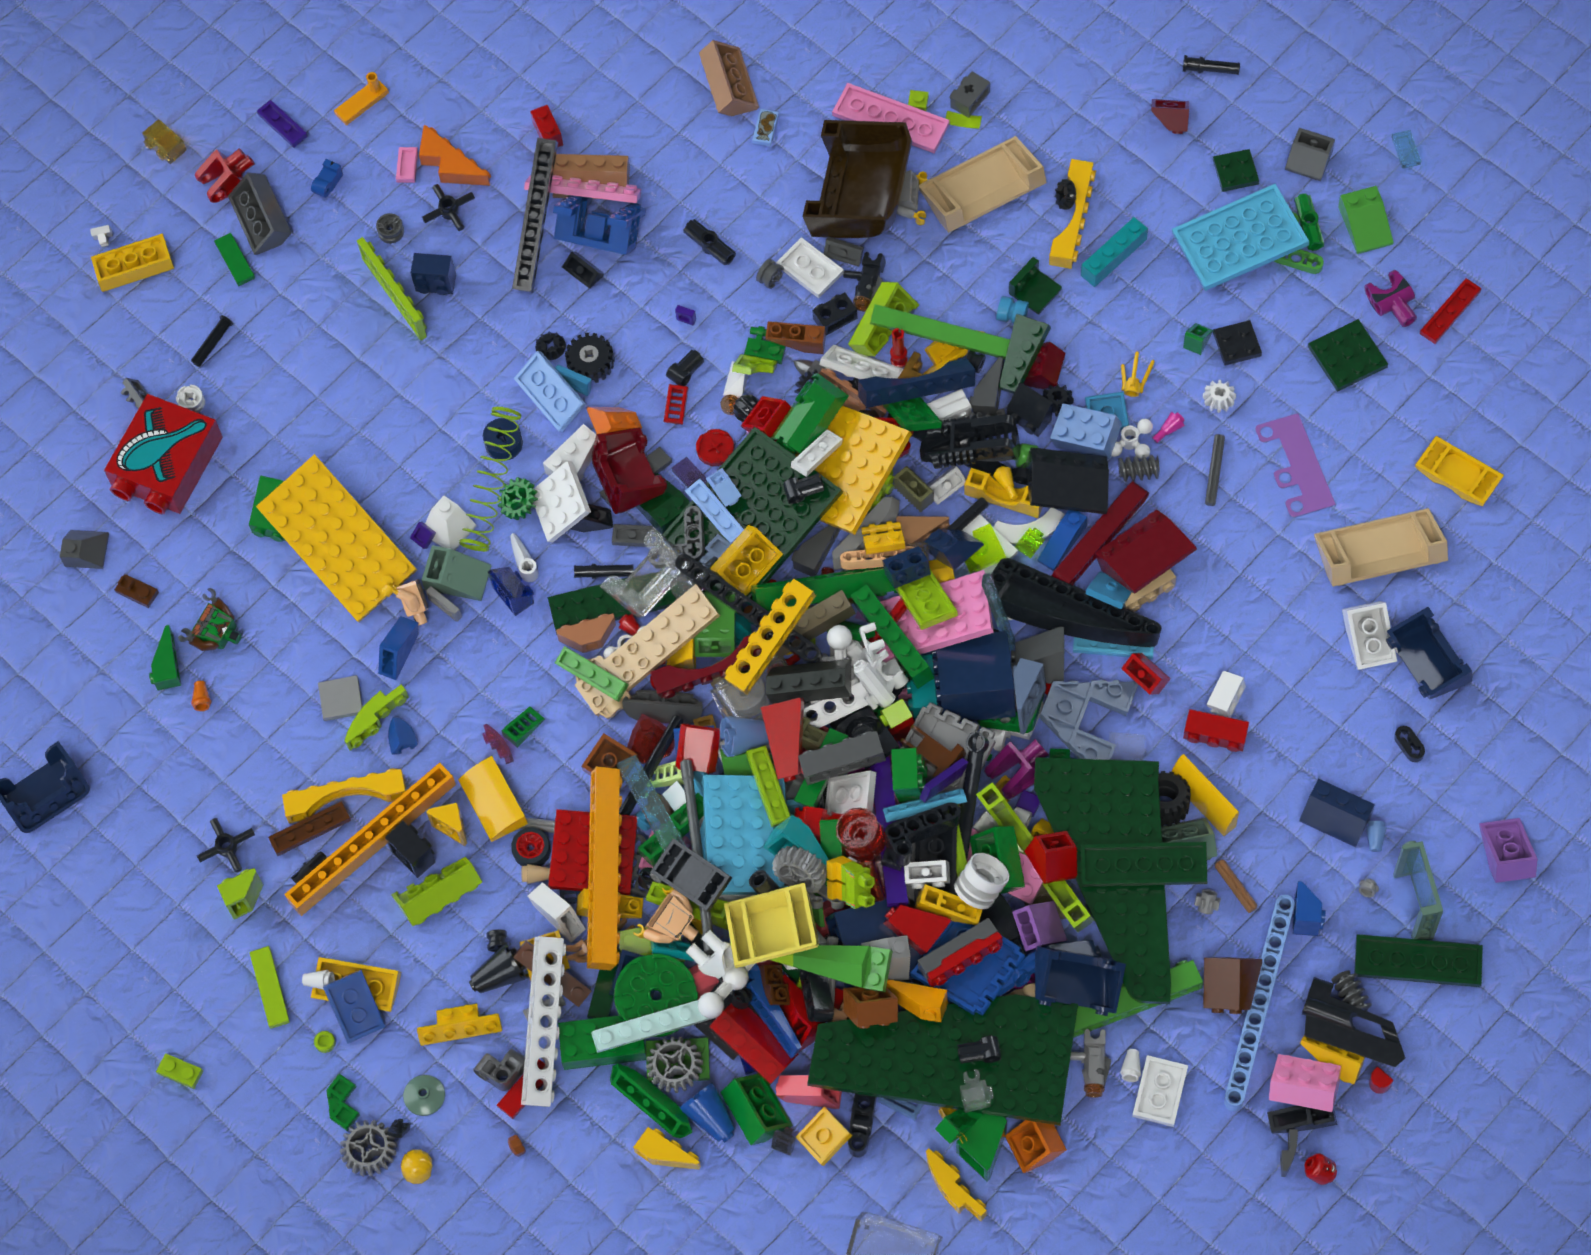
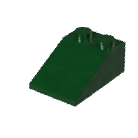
(665, 508)

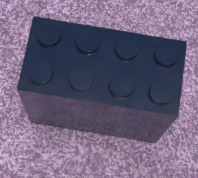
(976, 678)
(863, 926)

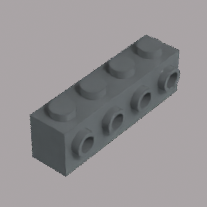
(841, 757)

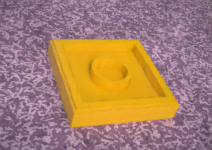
(823, 1136)

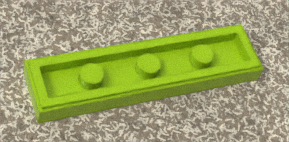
(768, 785)
(269, 987)

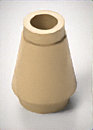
(534, 873)

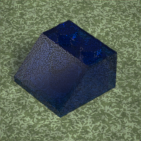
(511, 589)

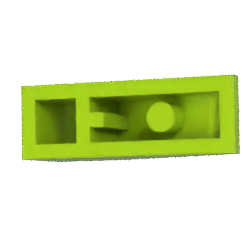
(895, 713)

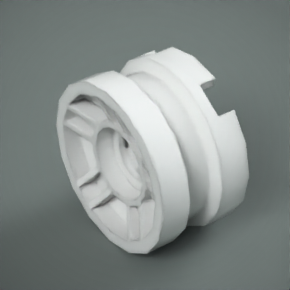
(194, 392)

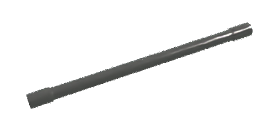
(688, 777)

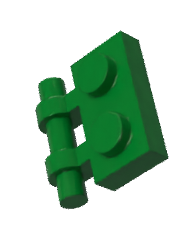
(762, 348)

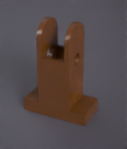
(935, 753)

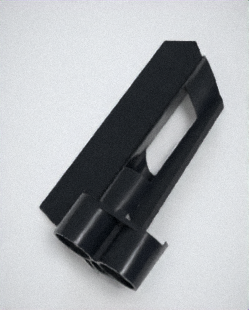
(1331, 1023)

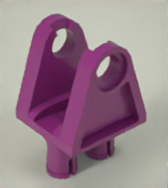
(1011, 756)

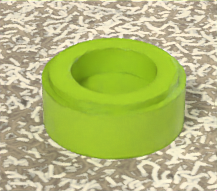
(324, 1042)

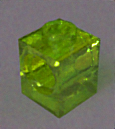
(1030, 542)

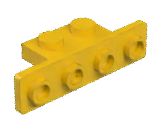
(943, 353)
(458, 1024)

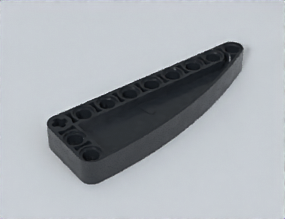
(1052, 603)

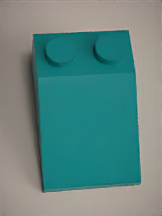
(794, 833)

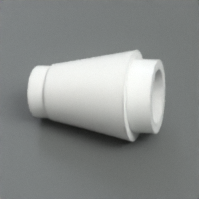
(318, 979)
(1131, 1066)

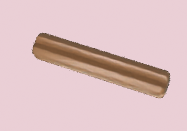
(1236, 886)

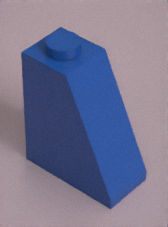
(397, 647)

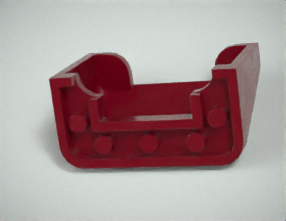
(625, 469)

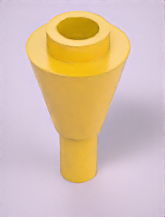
(1004, 477)

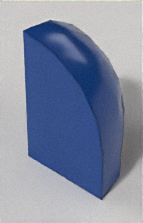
(400, 736)

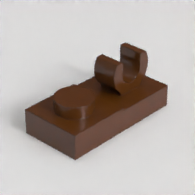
(136, 590)

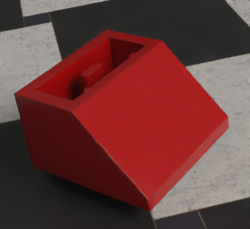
(1053, 856)

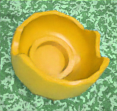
(416, 1166)

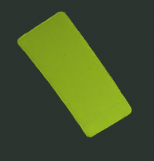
(962, 121)

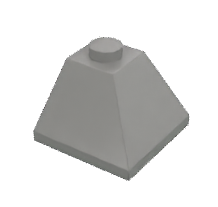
(900, 956)

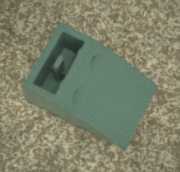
(455, 573)

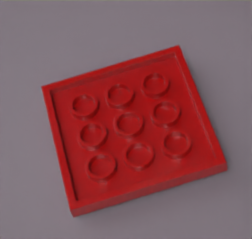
(571, 851)

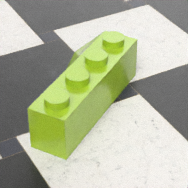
(870, 338)
(437, 891)

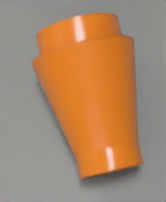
(200, 699)

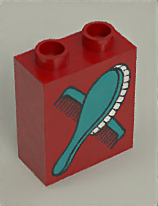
(162, 455)

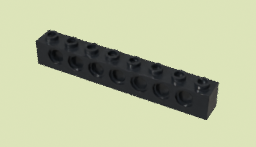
(535, 215)

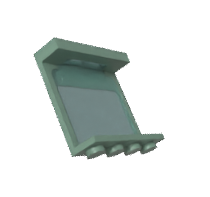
(1415, 863)

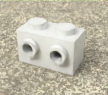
(927, 872)

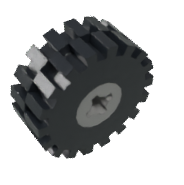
(593, 366)

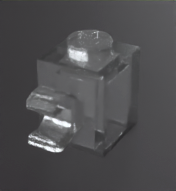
(975, 1093)

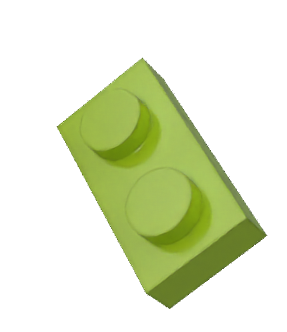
(179, 1071)

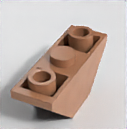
(587, 634)

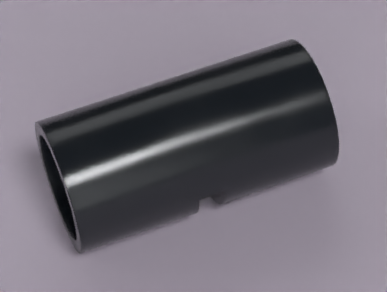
(762, 882)

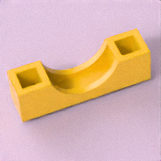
(982, 485)

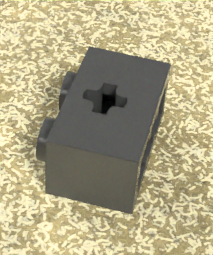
(969, 94)

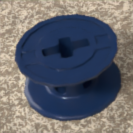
(494, 437)

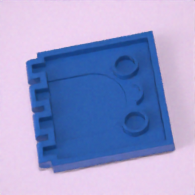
(979, 980)

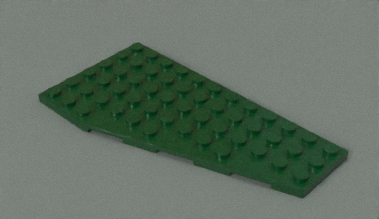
(921, 1062)

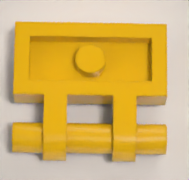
(883, 542)

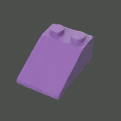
(1508, 850)

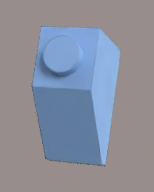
(724, 487)

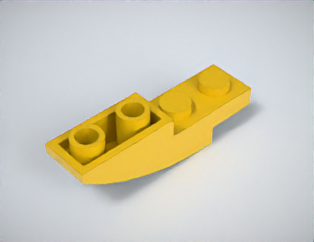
(947, 1182)

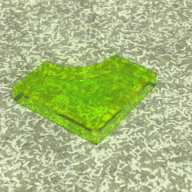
(989, 553)

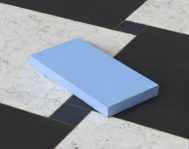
(549, 391)

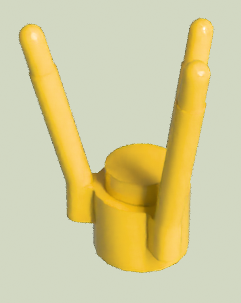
(1132, 386)

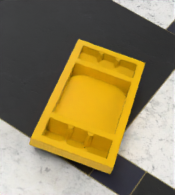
(1458, 471)

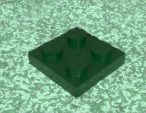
(1235, 170)

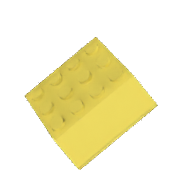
(771, 925)

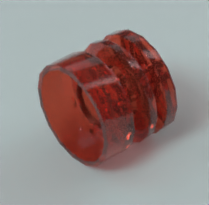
(858, 824)

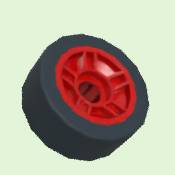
(538, 840)

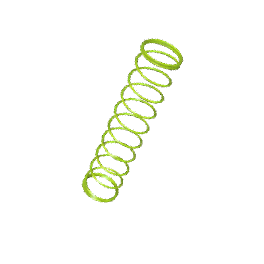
(511, 418)

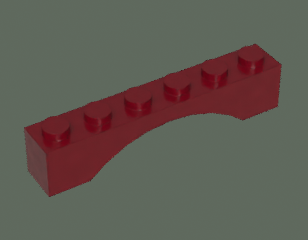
(671, 680)

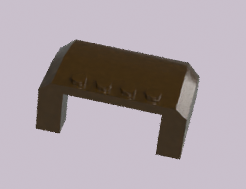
(860, 179)

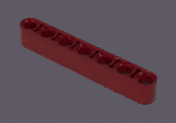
(1101, 533)

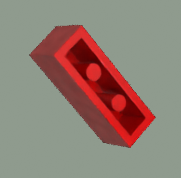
(1216, 730)

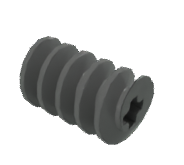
(1138, 467)
(1349, 991)

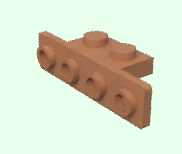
(853, 401)

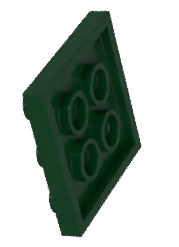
(1347, 355)

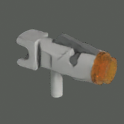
(1095, 1064)

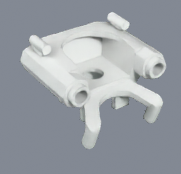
(874, 674)

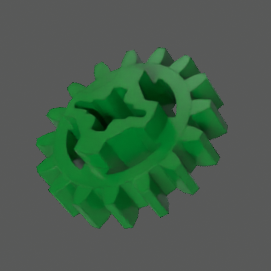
(513, 507)

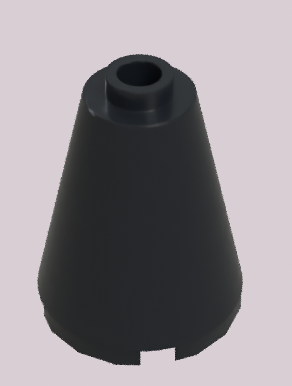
(498, 971)

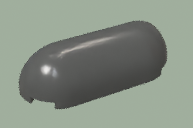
(661, 709)

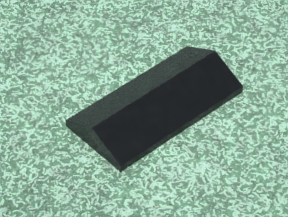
(939, 848)

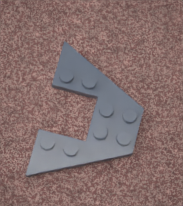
(1066, 708)

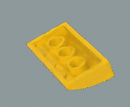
(132, 262)
(1207, 797)
(492, 799)
(381, 981)

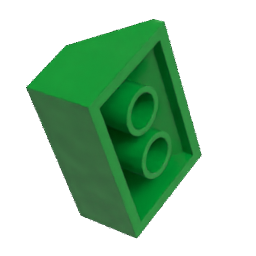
(1001, 844)
(755, 1108)

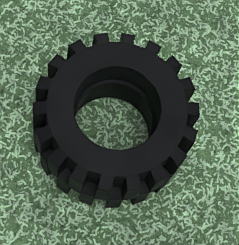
(1177, 789)

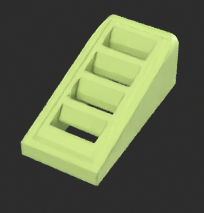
(667, 781)

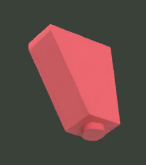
(795, 1090)

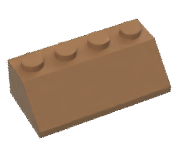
(728, 79)
(592, 167)

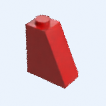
(919, 926)

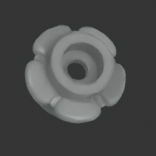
(1368, 888)

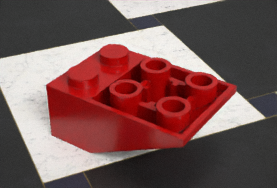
(797, 1016)

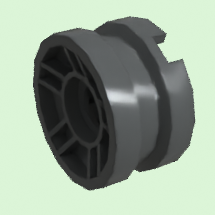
(390, 221)
(769, 273)

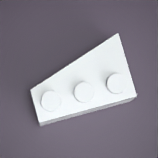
(575, 449)

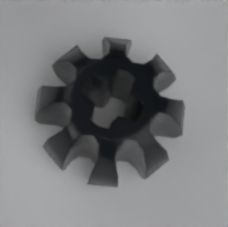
(744, 406)

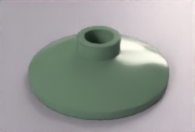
(425, 1104)

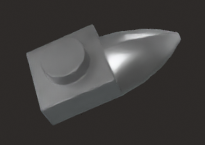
(807, 365)

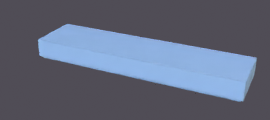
(714, 510)

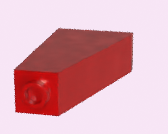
(785, 734)

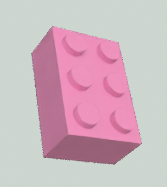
(1305, 1082)

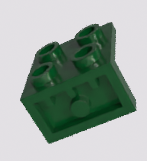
(1033, 286)

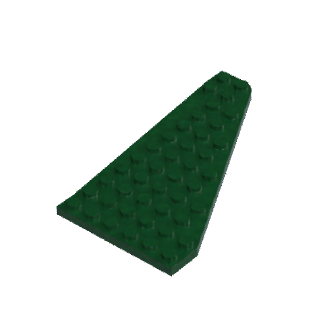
(1115, 805)

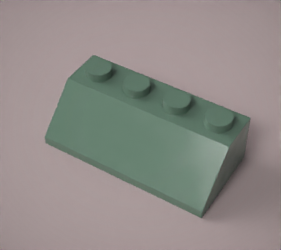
(1191, 831)

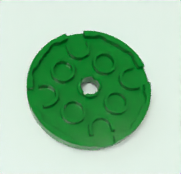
(649, 974)

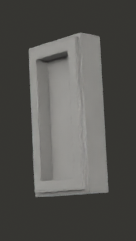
(444, 604)

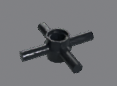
(448, 201)
(228, 852)

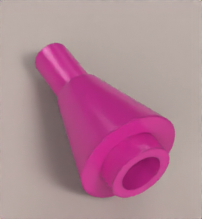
(1172, 424)

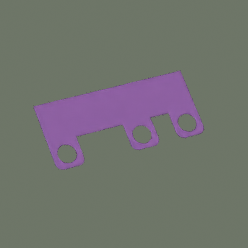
(1304, 464)

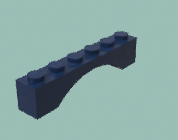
(950, 377)

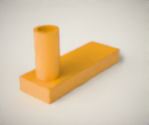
(362, 99)

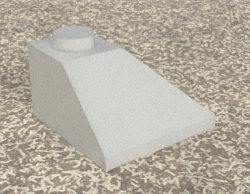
(448, 521)

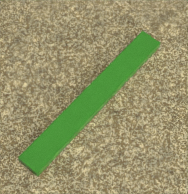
(940, 331)

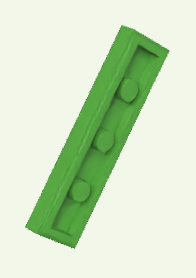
(591, 673)

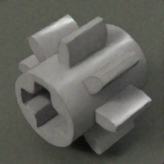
(1207, 901)

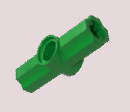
(1307, 213)

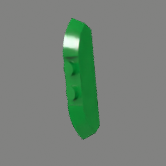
(650, 1100)

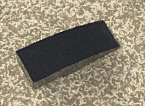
(1300, 1118)

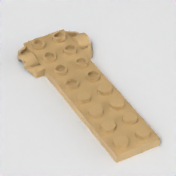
(650, 648)

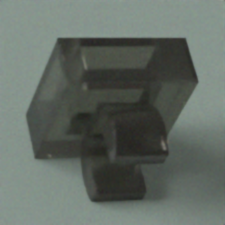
(784, 1141)

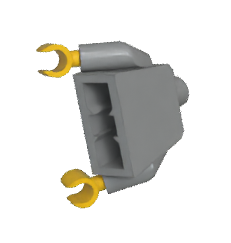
(909, 196)

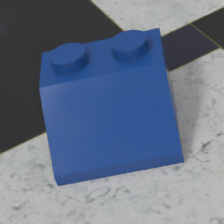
(1307, 912)

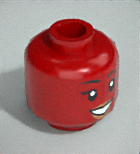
(1320, 1169)

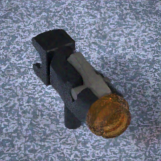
(868, 279)

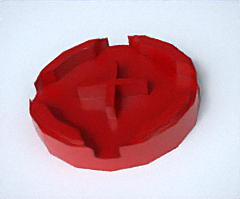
(714, 447)

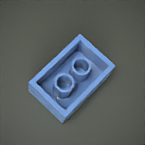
(1086, 431)

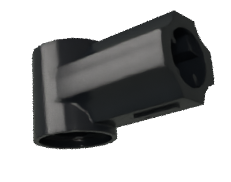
(681, 372)
(798, 489)
(984, 1050)

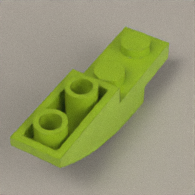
(367, 720)

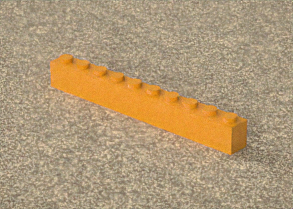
(369, 839)
(603, 869)

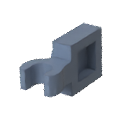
(714, 551)

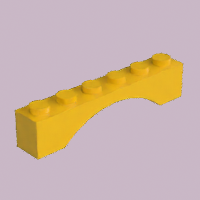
(1063, 247)
(304, 803)

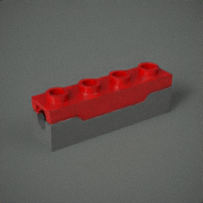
(960, 953)

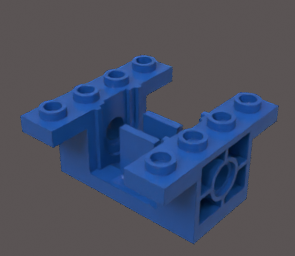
(623, 231)

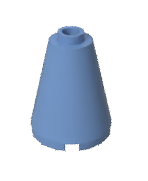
(742, 735)

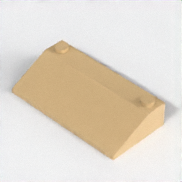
(983, 183)
(1381, 547)

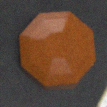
(516, 1145)

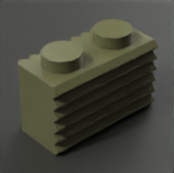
(913, 489)

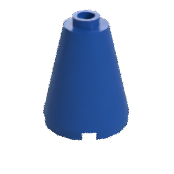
(710, 1113)

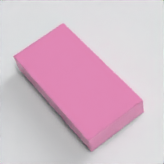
(407, 165)

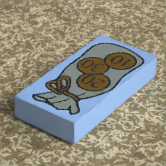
(765, 127)

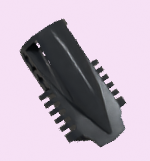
(966, 441)

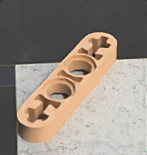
(856, 559)

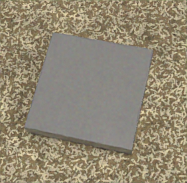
(340, 698)

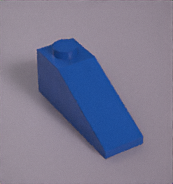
(1063, 539)

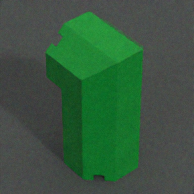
(810, 415)

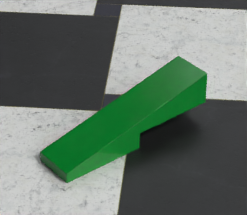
(811, 794)
(651, 848)
(956, 1124)

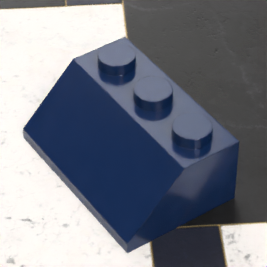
(1337, 812)

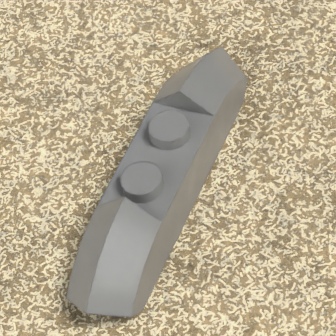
(884, 511)

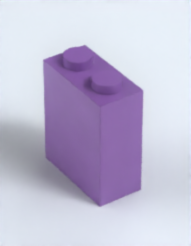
(1039, 925)

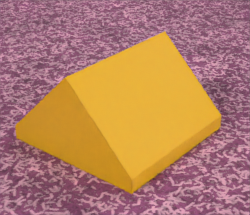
(448, 821)

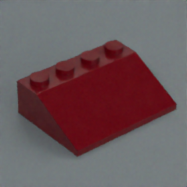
(1144, 551)

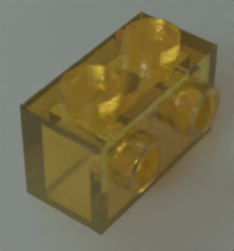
(163, 141)

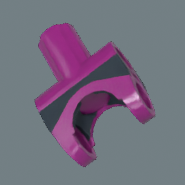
(1393, 299)

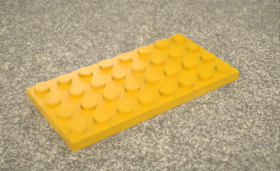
(336, 537)

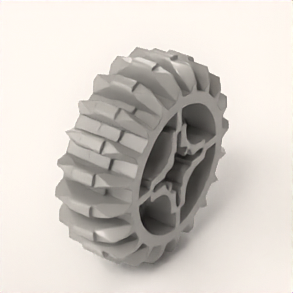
(799, 866)
(670, 1072)
(366, 1164)

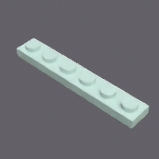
(647, 1026)

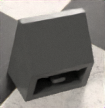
(1310, 154)

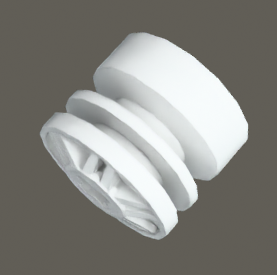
(981, 881)

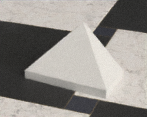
(735, 383)

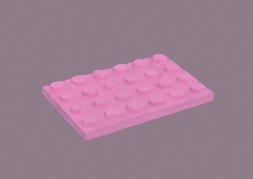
(972, 621)

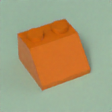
(612, 419)
(1034, 1144)

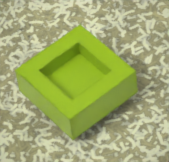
(918, 99)

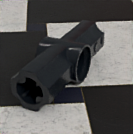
(717, 248)

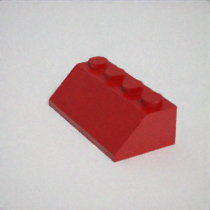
(752, 1041)

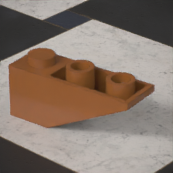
(797, 336)

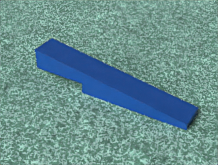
(772, 1014)

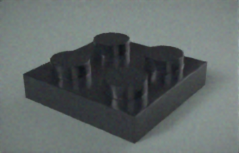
(1237, 342)

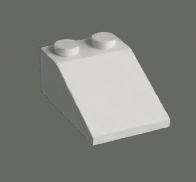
(1367, 634)

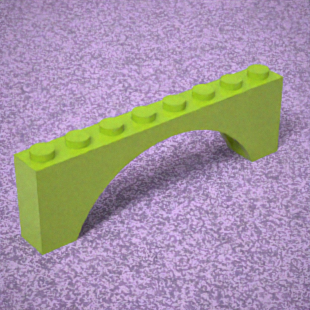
(1059, 891)

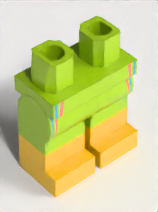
(849, 882)

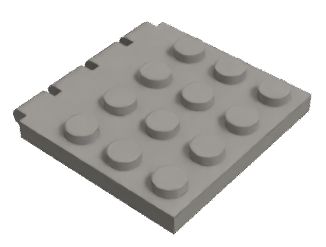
(948, 733)

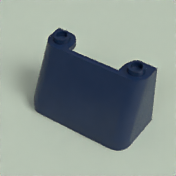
(1428, 655)
(44, 791)
(1078, 979)

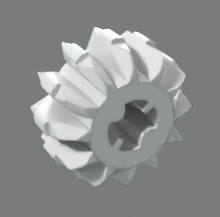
(1219, 396)

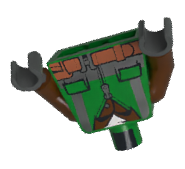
(213, 627)

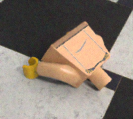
(411, 597)
(670, 920)

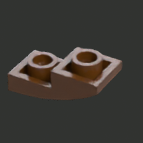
(774, 987)

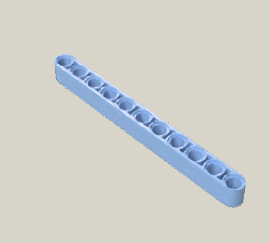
(1259, 1011)

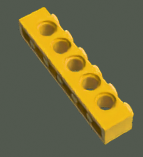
(746, 681)

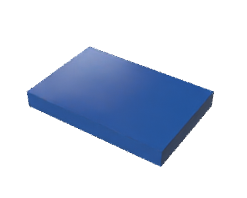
(354, 1006)

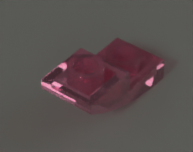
(497, 742)

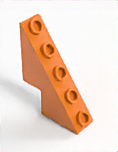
(452, 162)

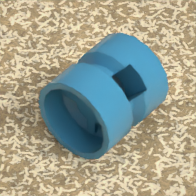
(1008, 309)

